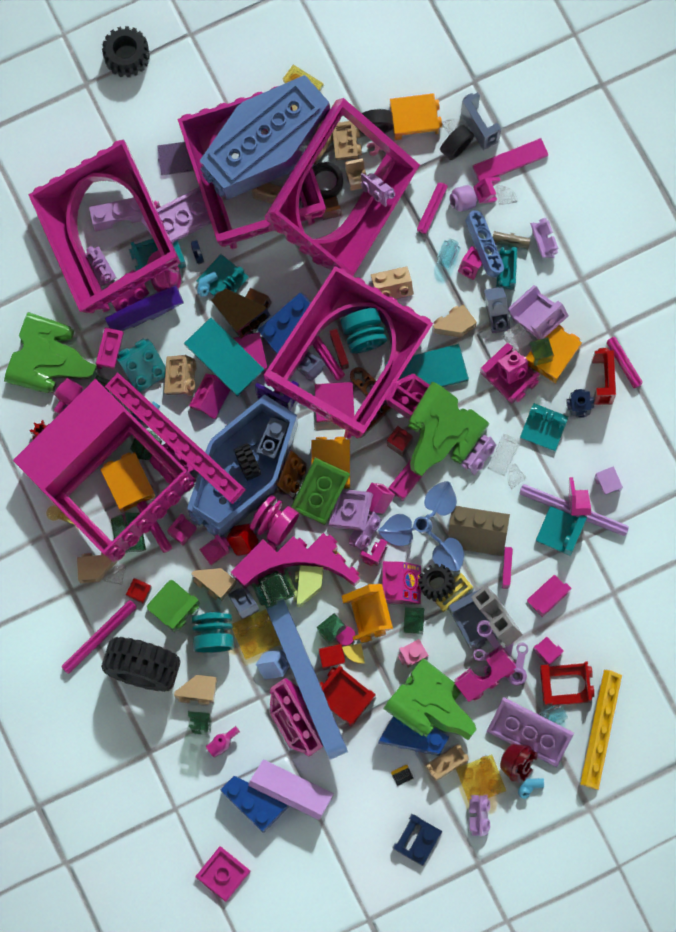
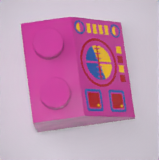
(401, 582)

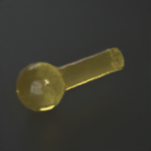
(54, 513)

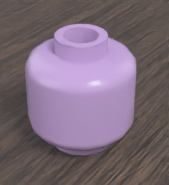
(463, 198)

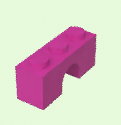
(474, 685)

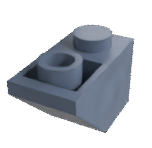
(497, 309)
(273, 438)

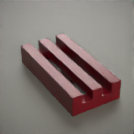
(337, 344)

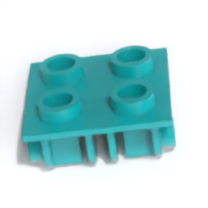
(228, 274)
(544, 427)

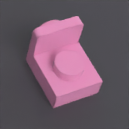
(412, 653)

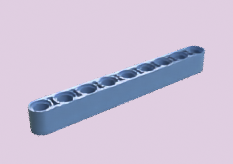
(307, 680)

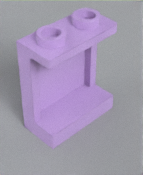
(537, 313)

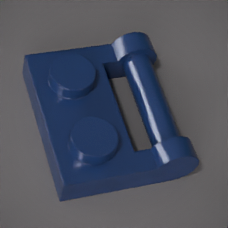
(422, 844)

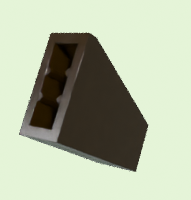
(240, 311)

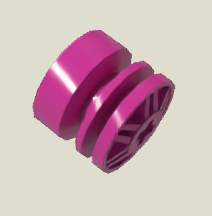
(271, 518)

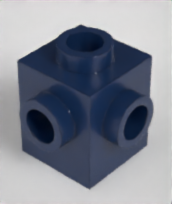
(577, 409)

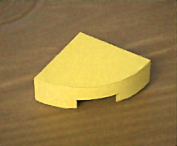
(354, 653)

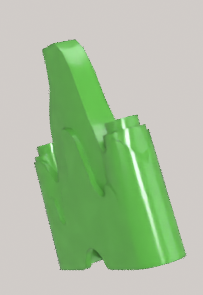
(44, 357)
(442, 428)
(430, 699)

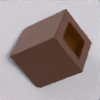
(333, 208)

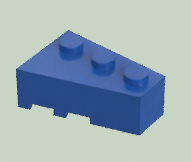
(281, 325)
(402, 736)
(255, 805)

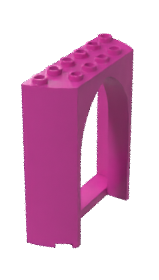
(198, 133)
(58, 209)
(353, 239)
(337, 298)

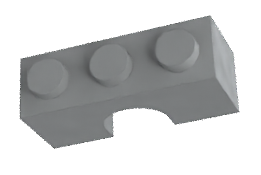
(499, 618)

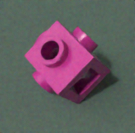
(512, 367)

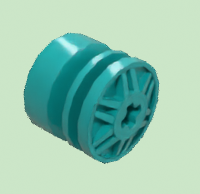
(363, 330)
(212, 629)

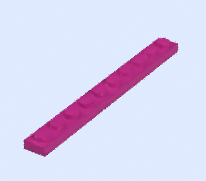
(175, 438)

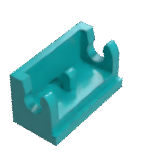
(507, 278)

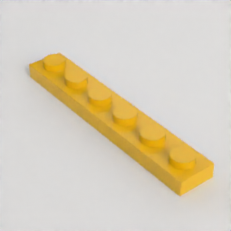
(601, 729)

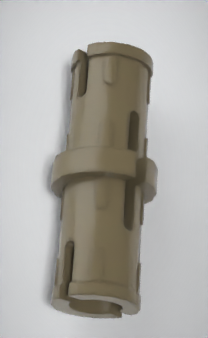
(511, 240)

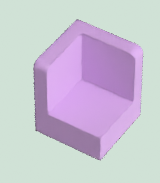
(608, 480)

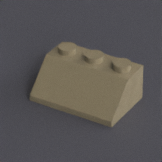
(479, 530)

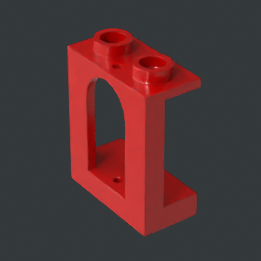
(605, 395)
(561, 670)

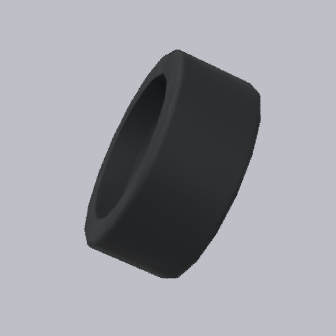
(380, 118)
(457, 142)
(328, 166)

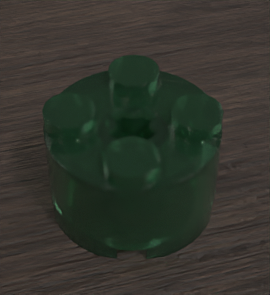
(274, 587)

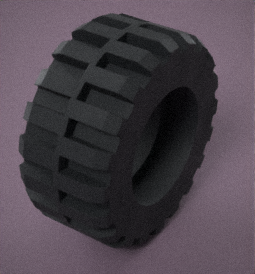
(141, 664)

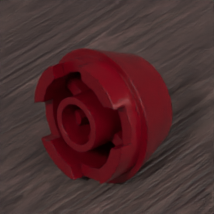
(517, 762)

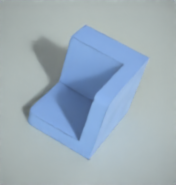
(273, 664)

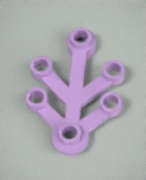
(495, 644)

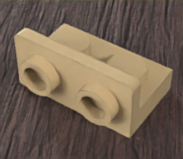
(345, 141)
(180, 375)

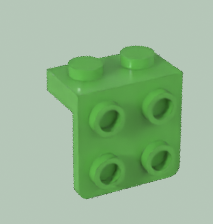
(173, 605)

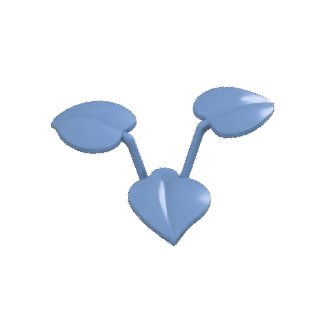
(438, 499)

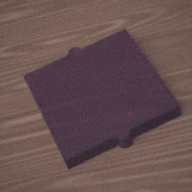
(174, 158)

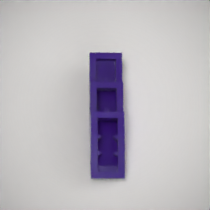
(145, 309)

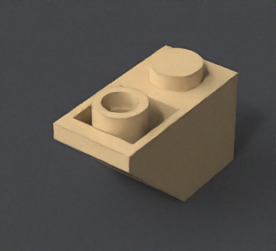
(456, 323)
(92, 567)
(216, 581)
(199, 689)

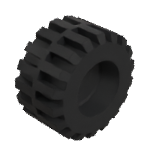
(122, 38)

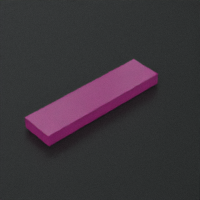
(511, 160)

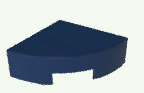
(197, 252)

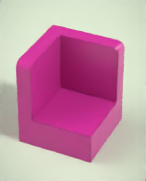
(485, 191)
(381, 497)
(181, 529)
(548, 651)

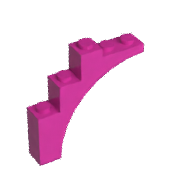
(294, 553)

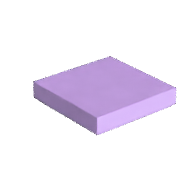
(351, 510)

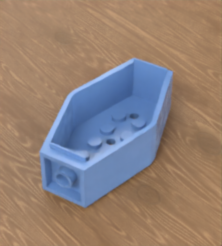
(268, 155)
(246, 428)

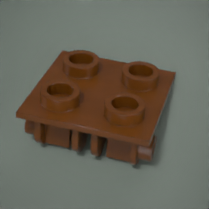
(291, 475)

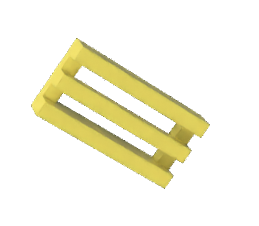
(459, 596)

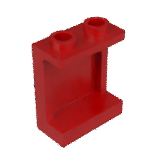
(346, 695)

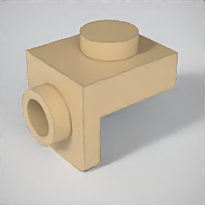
(353, 172)

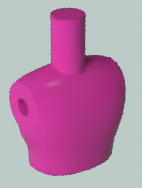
(66, 393)
(221, 742)

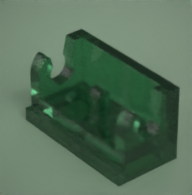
(202, 723)

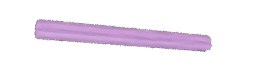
(563, 505)

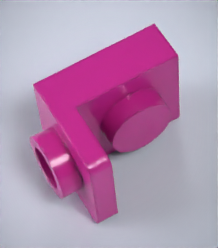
(470, 263)
(215, 549)
(378, 551)

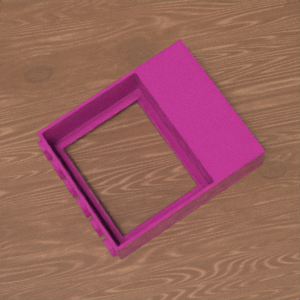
(78, 445)

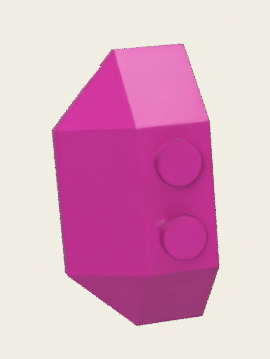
(406, 394)
(293, 718)

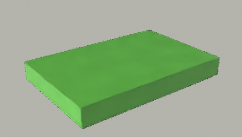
(320, 491)

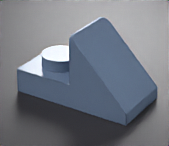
(311, 366)
(243, 602)

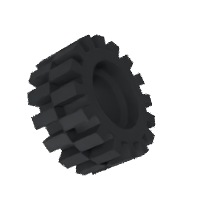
(247, 462)
(432, 573)

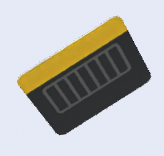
(402, 775)

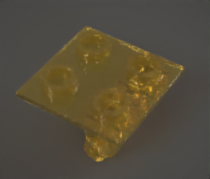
(255, 634)
(481, 778)

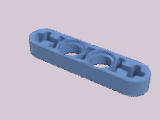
(489, 262)

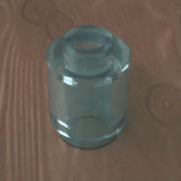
(448, 253)
(555, 714)

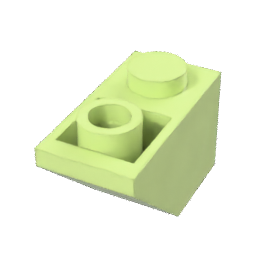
(309, 583)

